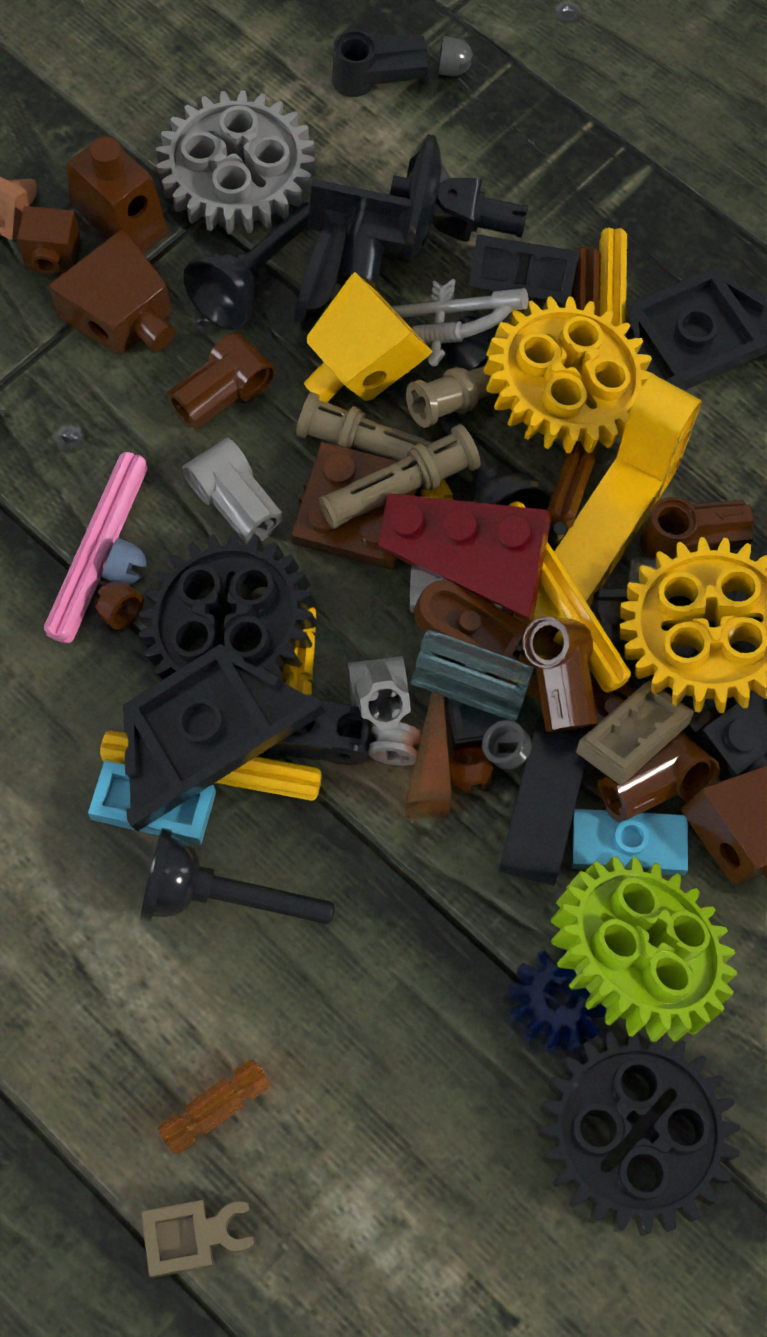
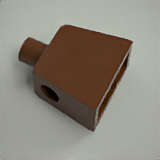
(107, 184)
(115, 297)
(734, 824)

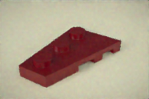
(473, 544)

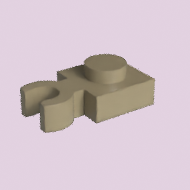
(183, 1237)

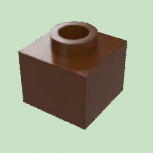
(49, 239)

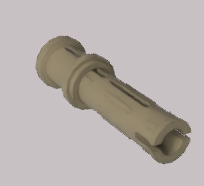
(454, 392)
(353, 431)
(421, 468)

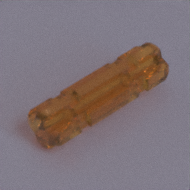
(213, 1106)

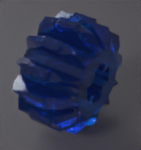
(553, 1023)

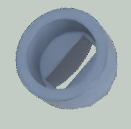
(120, 562)

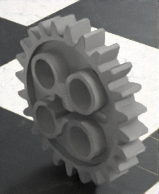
(236, 162)

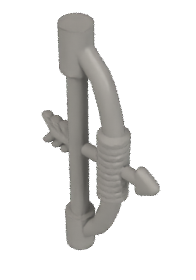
(438, 333)

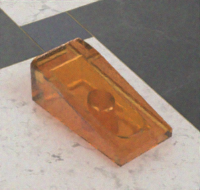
(430, 781)

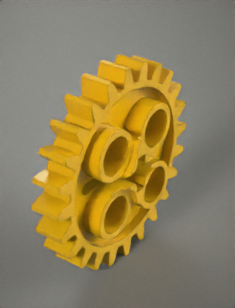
(577, 363)
(704, 579)

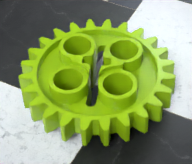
(643, 949)

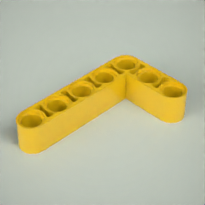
(626, 495)

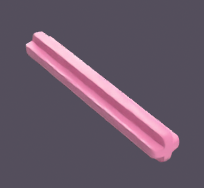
(95, 548)

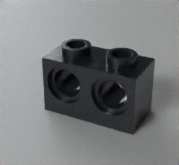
(515, 264)

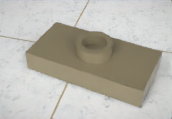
(634, 733)

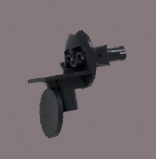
(369, 225)

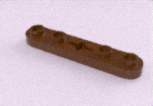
(469, 618)

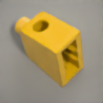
(362, 344)

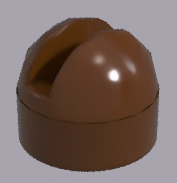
(119, 604)
(470, 767)

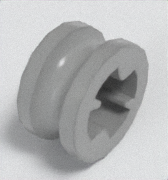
(395, 745)

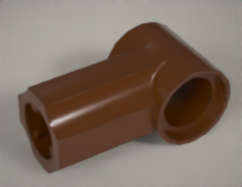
(232, 372)
(693, 521)
(564, 678)
(675, 770)

